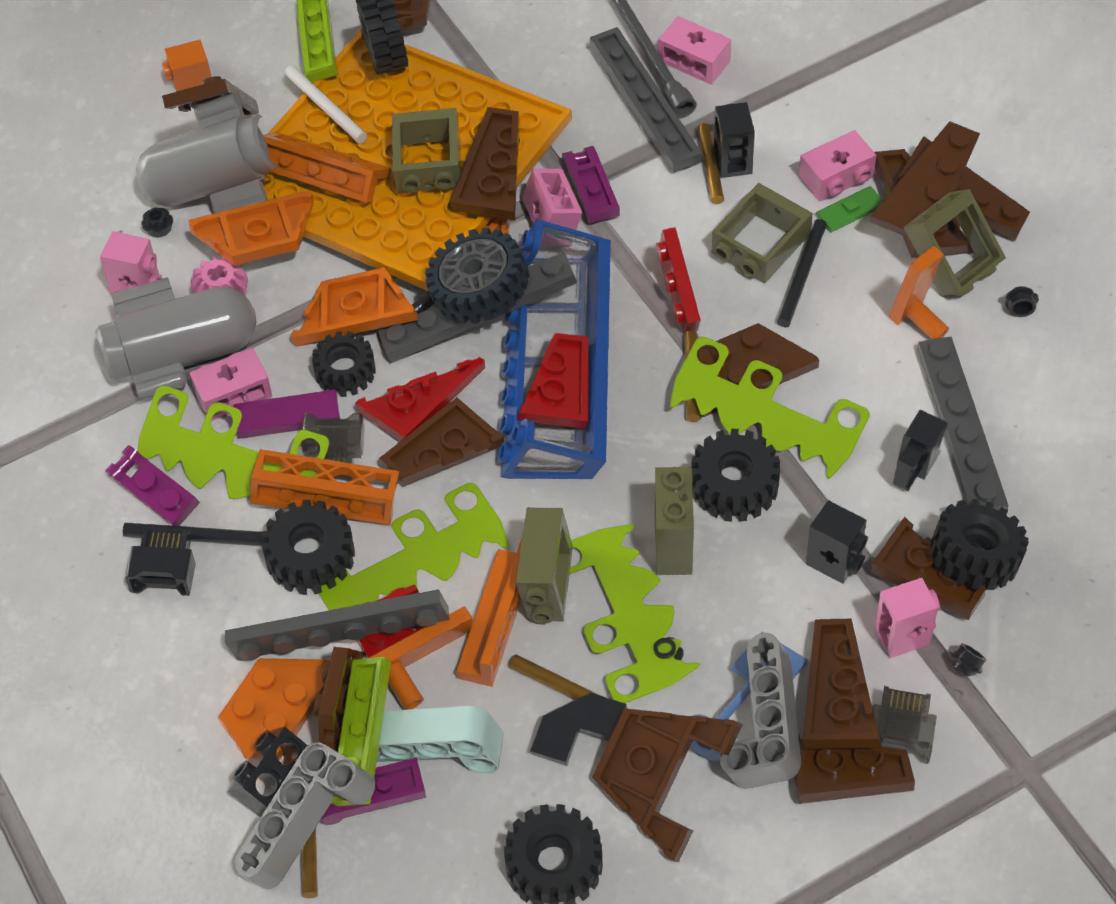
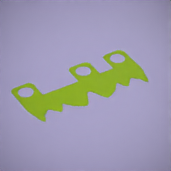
(745, 405)
(208, 451)
(430, 551)
(633, 621)

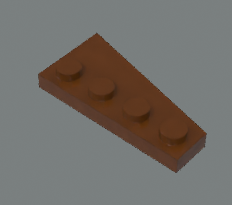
(211, 89)
(490, 172)
(928, 179)
(999, 210)
(949, 237)
(837, 693)

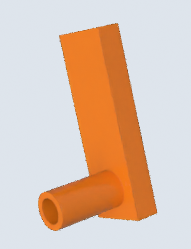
(913, 292)
(418, 646)

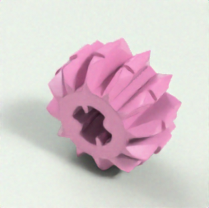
(219, 274)

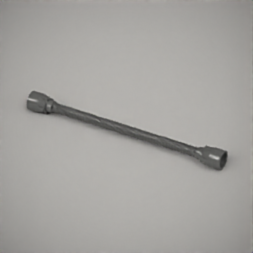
(676, 95)

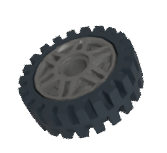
(477, 275)

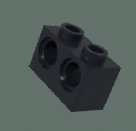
(734, 139)
(267, 767)

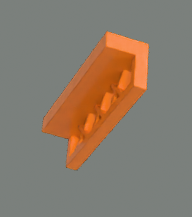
(324, 167)
(353, 499)
(492, 621)

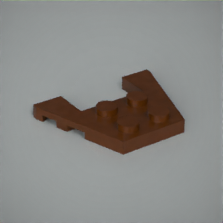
(645, 761)

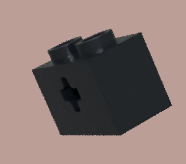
(836, 542)

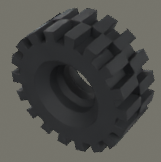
(382, 35)
(729, 495)
(985, 527)
(311, 568)
(547, 831)

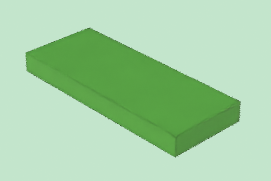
(850, 209)

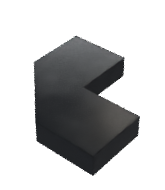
(561, 727)

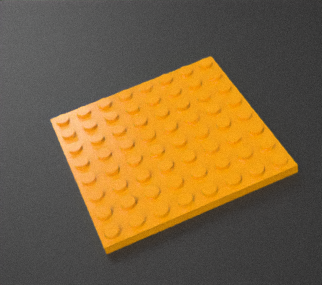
(404, 227)

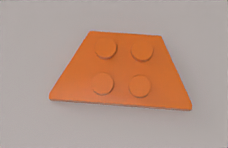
(256, 229)
(354, 305)
(272, 697)

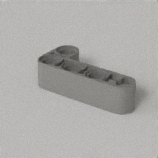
(766, 709)
(297, 811)

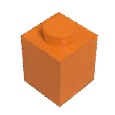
(186, 65)

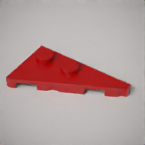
(414, 403)

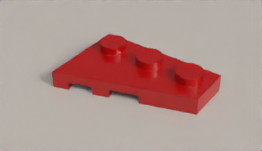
(678, 280)
(560, 385)

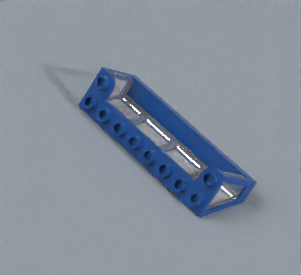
(583, 310)

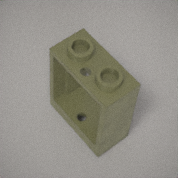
(426, 128)
(777, 211)
(977, 231)
(674, 520)
(544, 564)

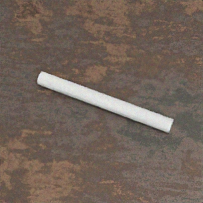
(325, 104)

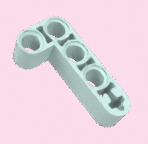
(442, 733)

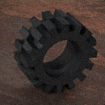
(338, 349)

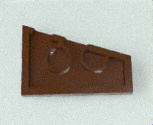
(441, 442)
(909, 558)
(852, 773)

